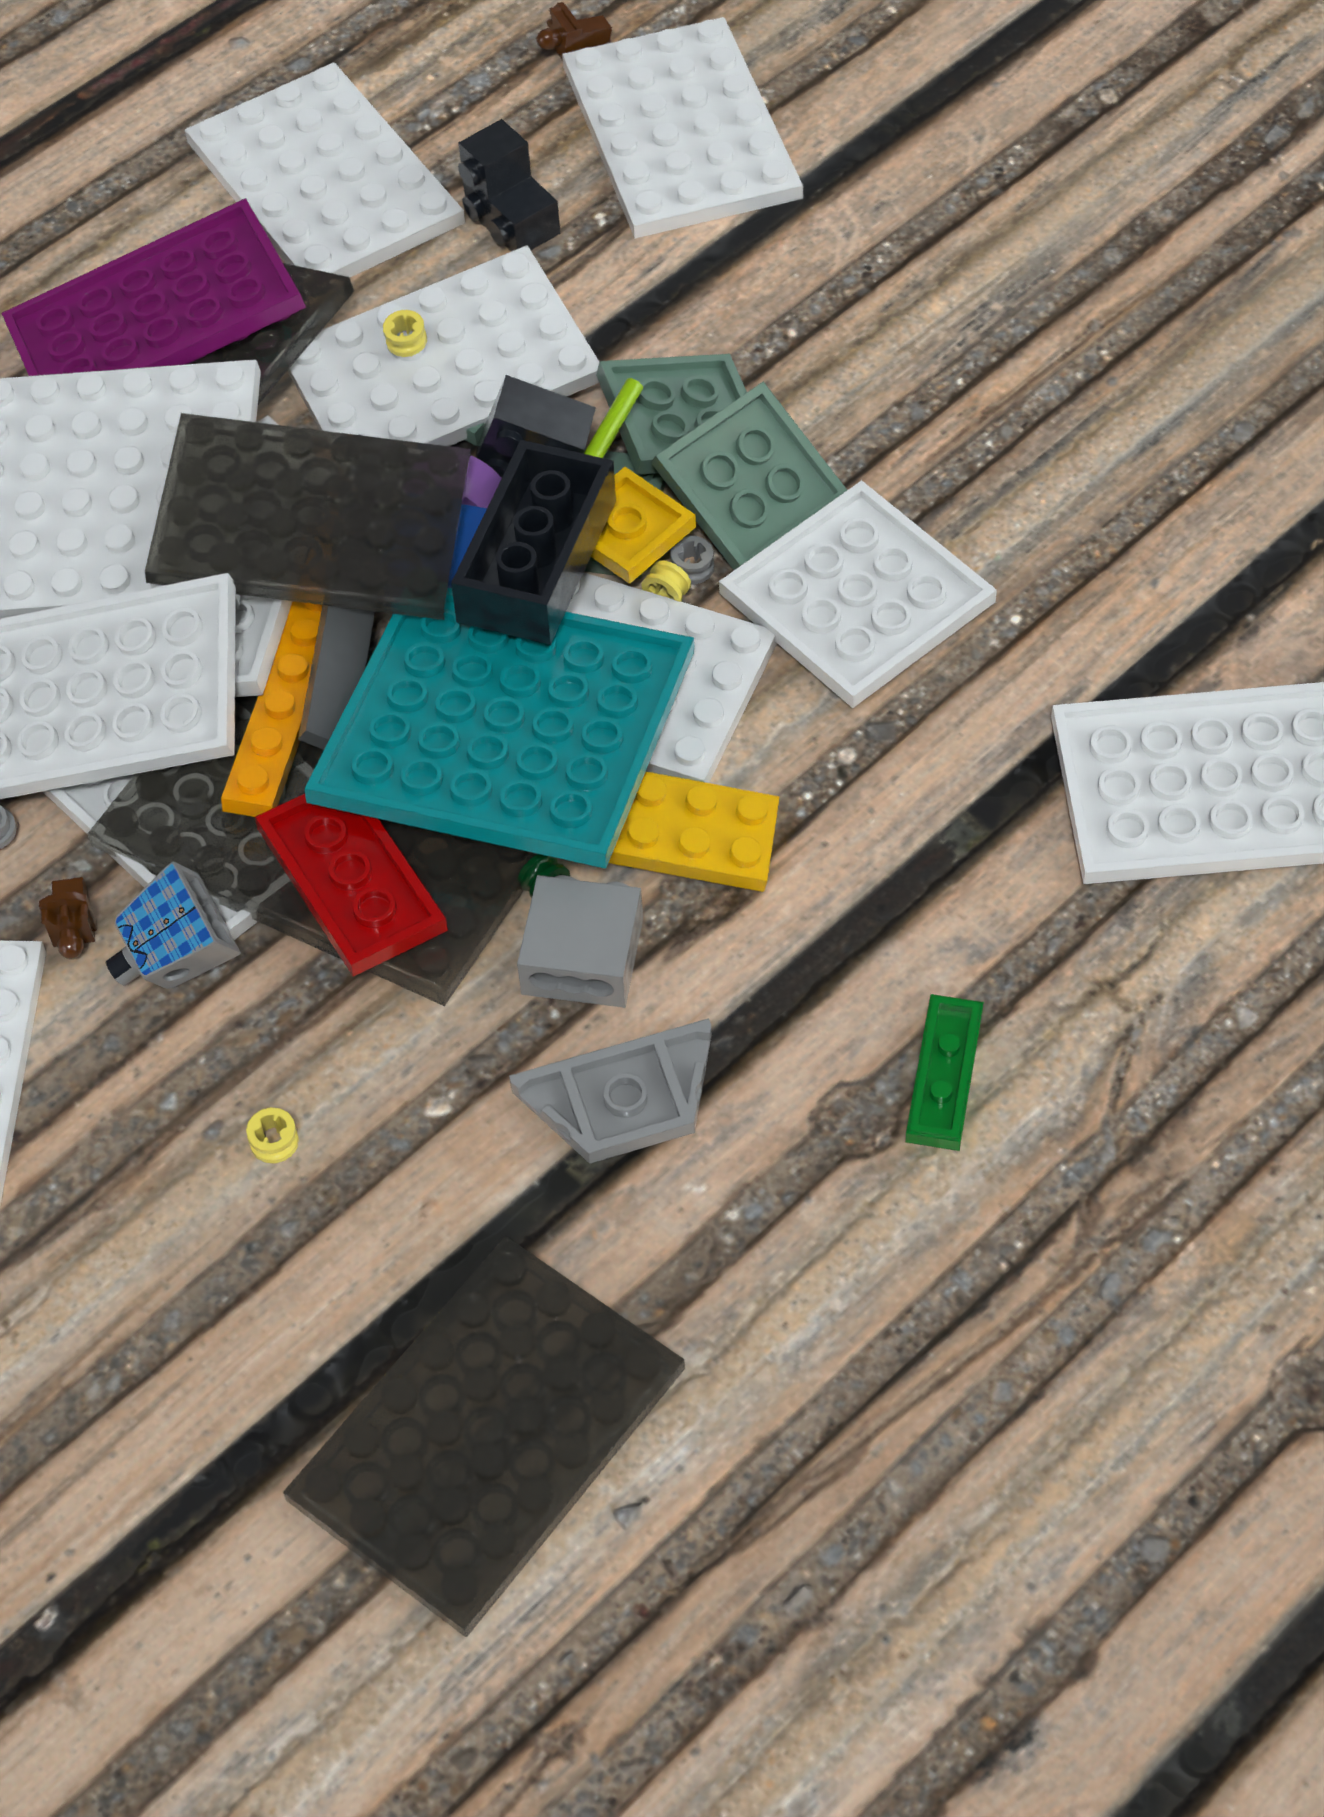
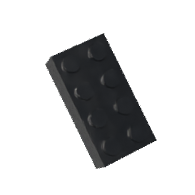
(534, 542)

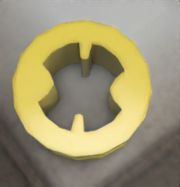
(405, 321)
(667, 580)
(284, 1125)

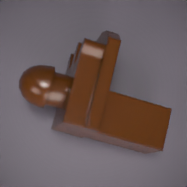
(569, 35)
(68, 916)

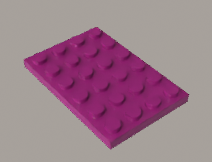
(160, 301)

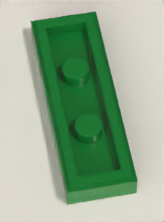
(944, 1072)

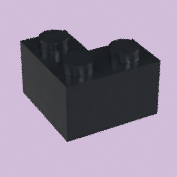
(502, 190)
(535, 416)

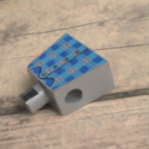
(171, 931)

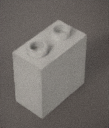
(580, 941)

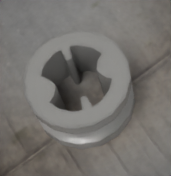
(698, 548)

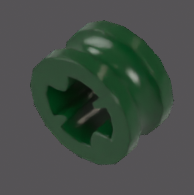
(542, 866)

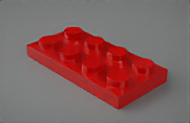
(352, 881)

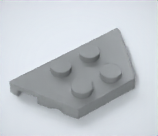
(622, 1093)

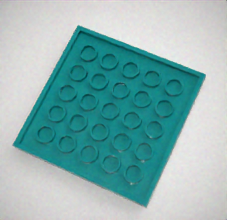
(505, 731)

